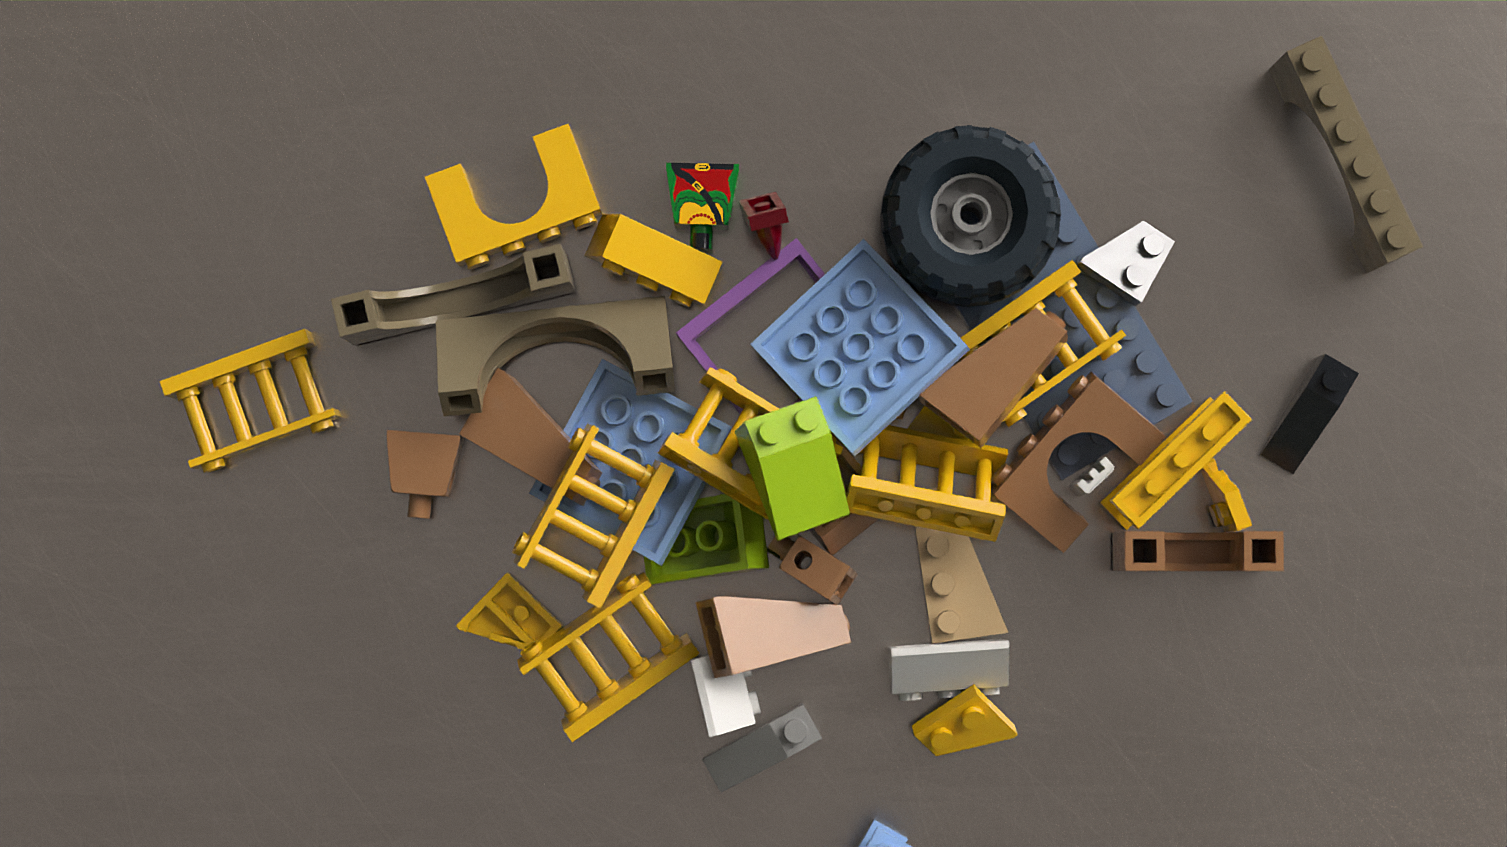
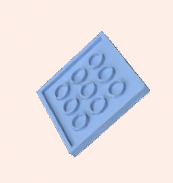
(860, 346)
(637, 430)

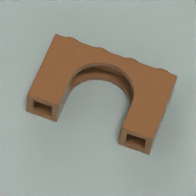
(1090, 409)
(1198, 551)

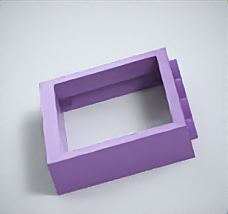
(739, 294)

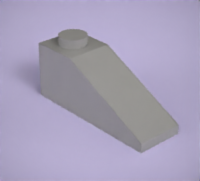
(762, 747)

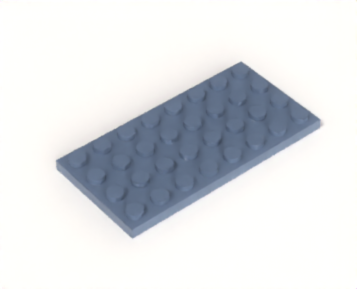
(1134, 372)

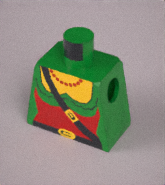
(702, 199)

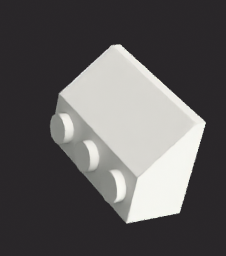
(948, 668)

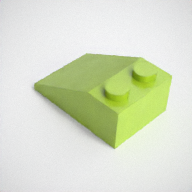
(794, 467)
(715, 541)

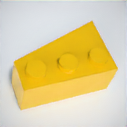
(653, 259)

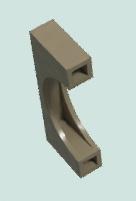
(1380, 219)
(383, 314)
(478, 345)

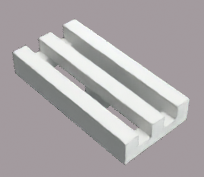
(1092, 477)

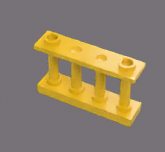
(1062, 284)
(222, 376)
(1175, 461)
(718, 469)
(926, 507)
(615, 547)
(611, 694)

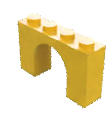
(567, 203)

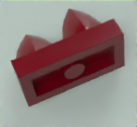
(765, 216)

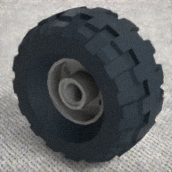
(980, 174)

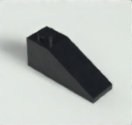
(1308, 412)

